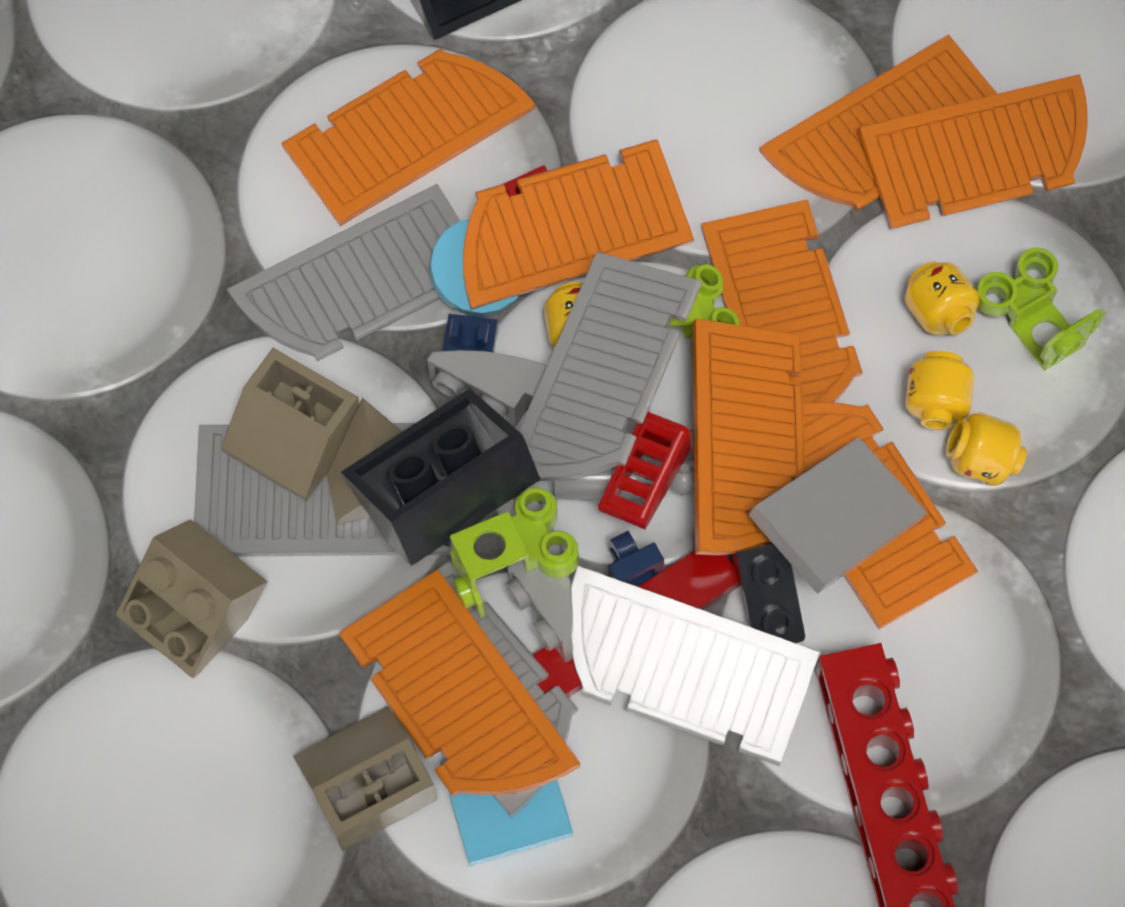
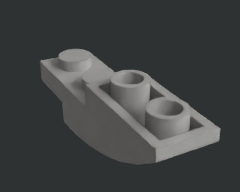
(499, 379)
(544, 596)

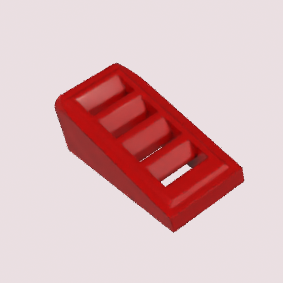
(658, 440)

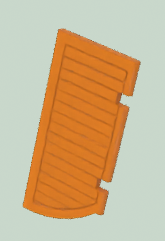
(404, 131)
(826, 149)
(977, 150)
(568, 217)
(786, 289)
(743, 429)
(917, 562)
(457, 693)

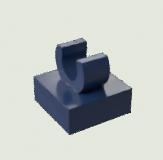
(470, 333)
(632, 564)

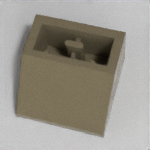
(289, 423)
(190, 596)
(366, 778)

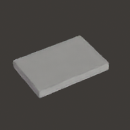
(837, 514)

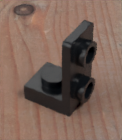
(769, 591)

